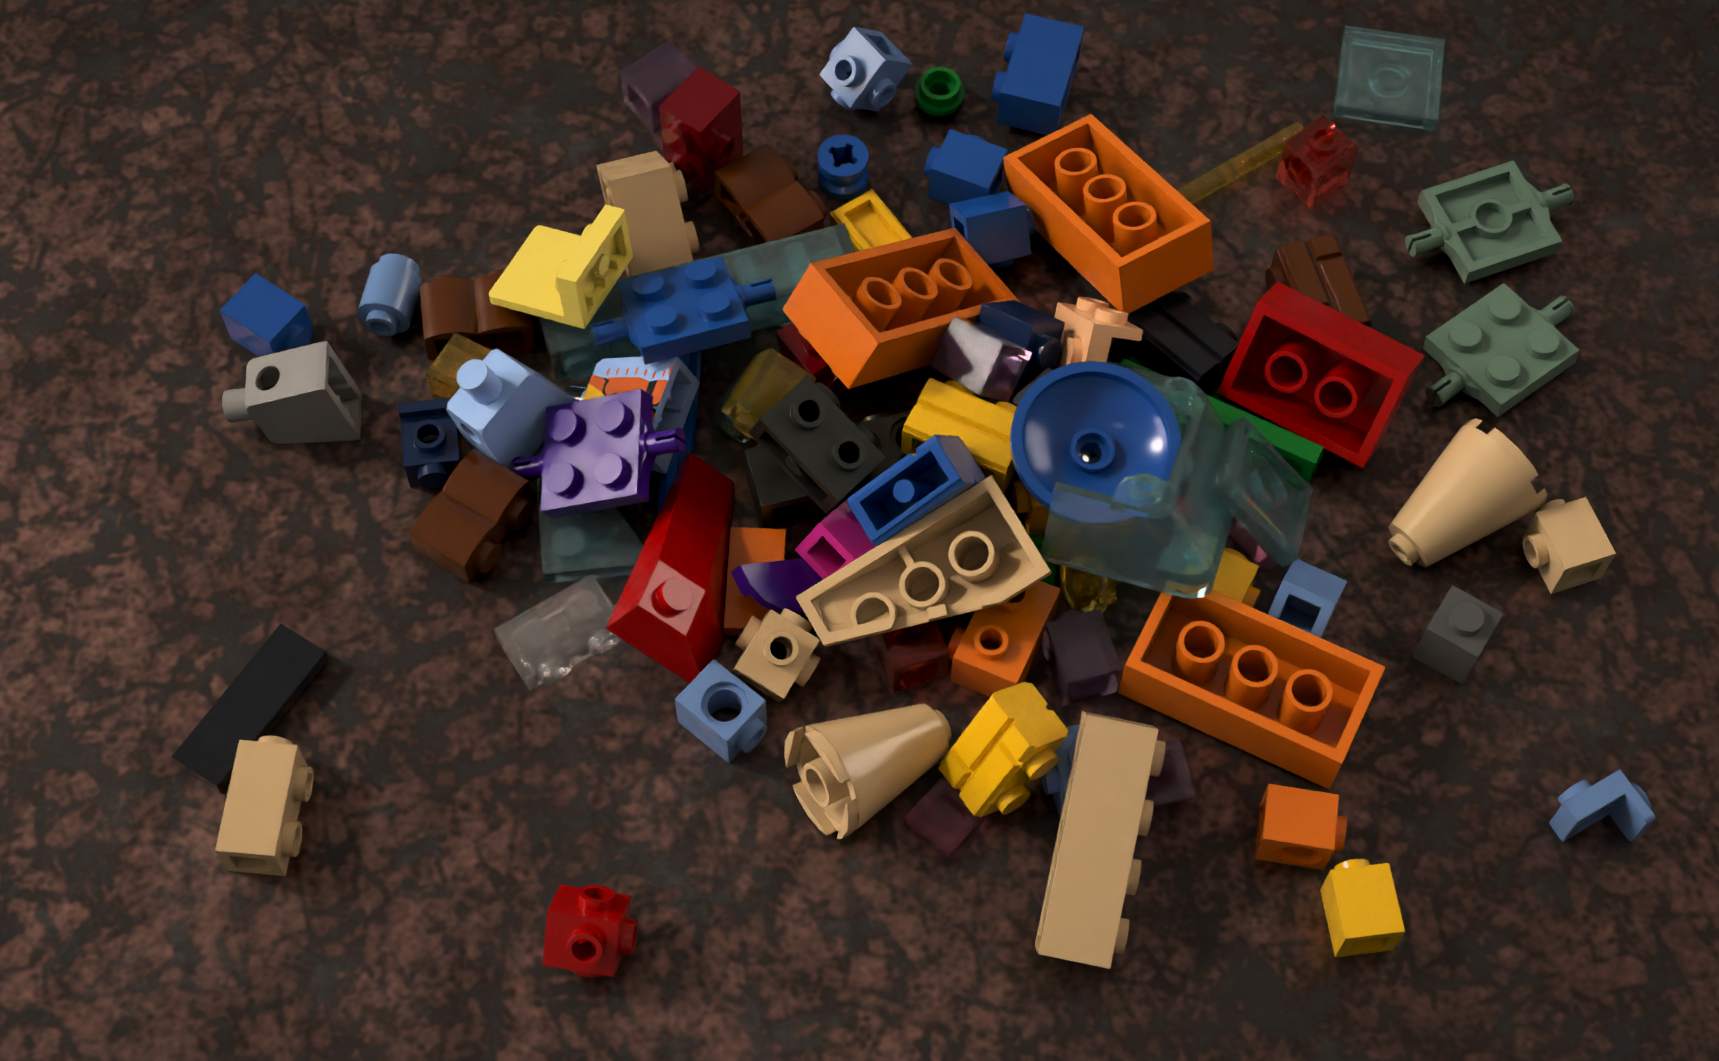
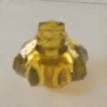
(1087, 590)

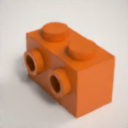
(1002, 640)

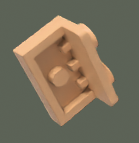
(1090, 330)

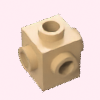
(761, 668)

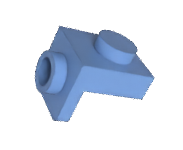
(1612, 796)

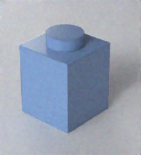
(1307, 597)

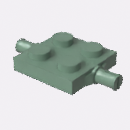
(1489, 221)
(1500, 350)

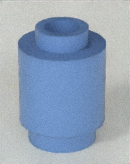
(390, 295)

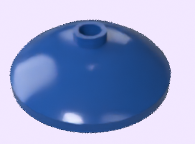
(1096, 411)

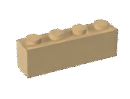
(1098, 839)

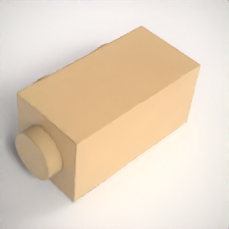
(263, 807)

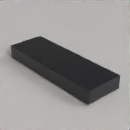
(250, 705)

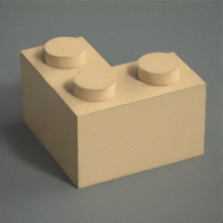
(651, 198)

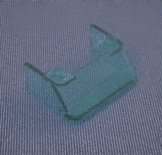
(1152, 528)

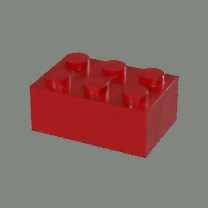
(1320, 373)

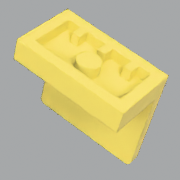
(566, 273)

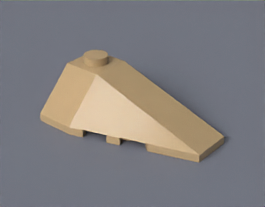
(942, 566)

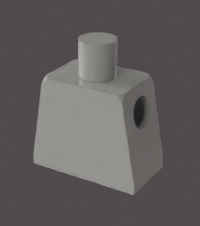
(298, 397)

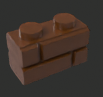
(1319, 272)

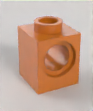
(1299, 827)

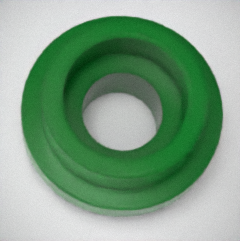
(941, 81)

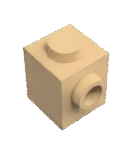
(1567, 544)

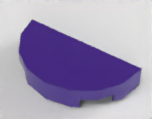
(776, 583)

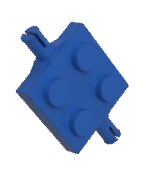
(683, 310)

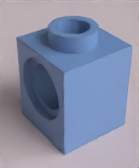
(719, 689)

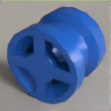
(848, 179)

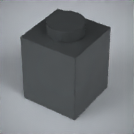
(1457, 634)

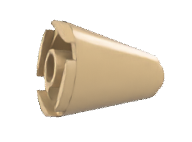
(1466, 495)
(863, 762)

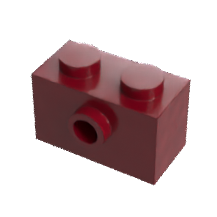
(702, 127)

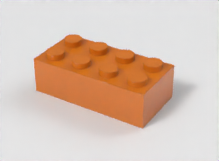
(1110, 214)
(891, 303)
(1252, 682)

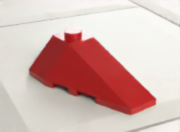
(680, 579)

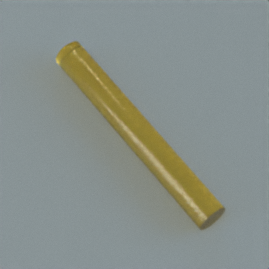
(1238, 165)

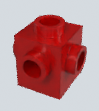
(589, 930)

